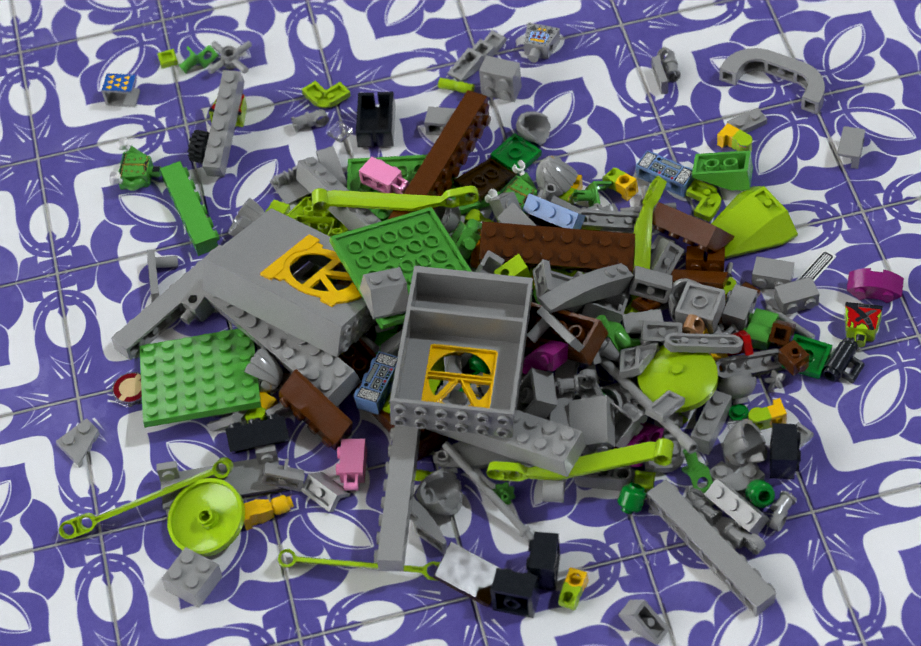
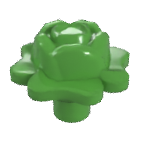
(504, 492)

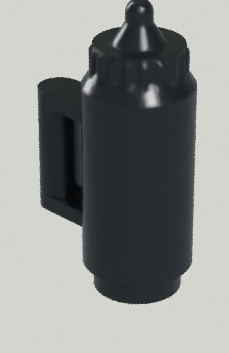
(840, 359)

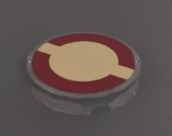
(127, 389)

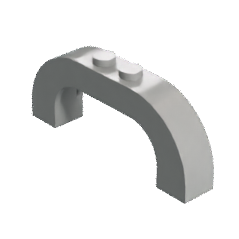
(780, 66)

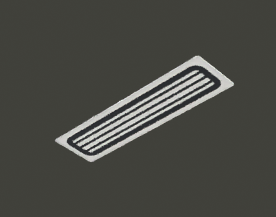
(818, 265)

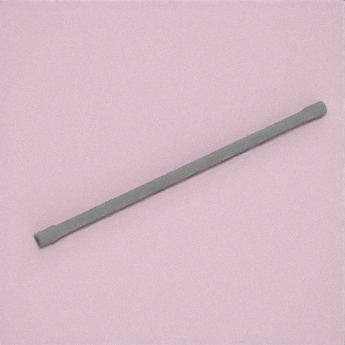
(683, 438)

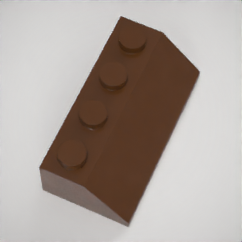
(690, 228)
(315, 410)

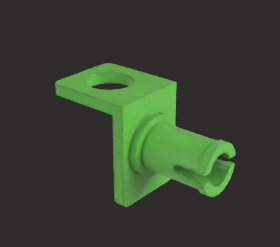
(195, 59)
(591, 193)
(696, 470)

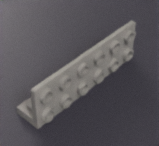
(245, 476)

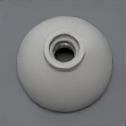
(449, 216)
(738, 387)

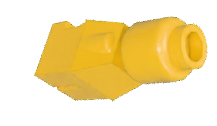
(262, 510)

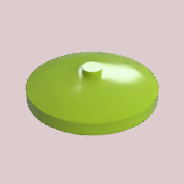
(683, 373)
(206, 516)

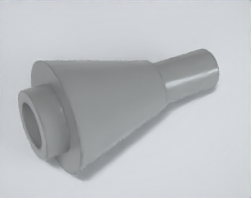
(609, 351)

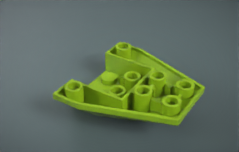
(322, 222)
(756, 222)

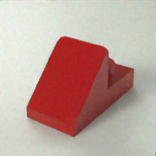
(747, 344)

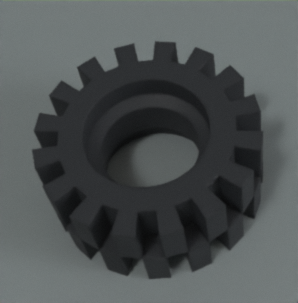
(198, 146)

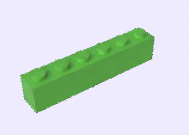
(189, 207)

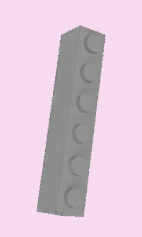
(223, 123)

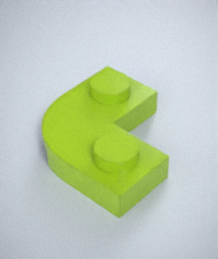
(325, 98)
(709, 199)

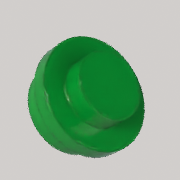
(738, 412)

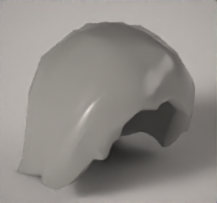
(533, 127)

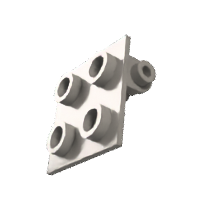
(288, 187)

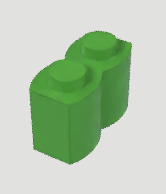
(760, 328)

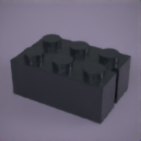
(375, 123)
(257, 433)

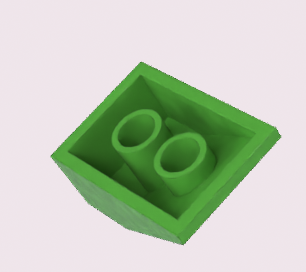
(725, 169)

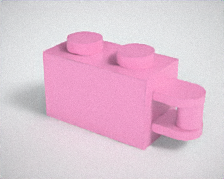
(382, 177)
(352, 463)

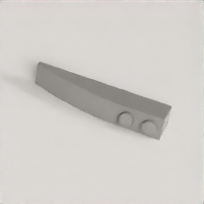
(587, 288)

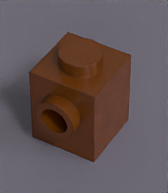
(782, 333)
(793, 358)

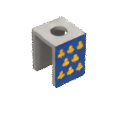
(120, 90)

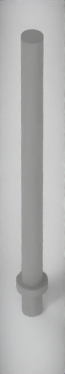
(523, 530)

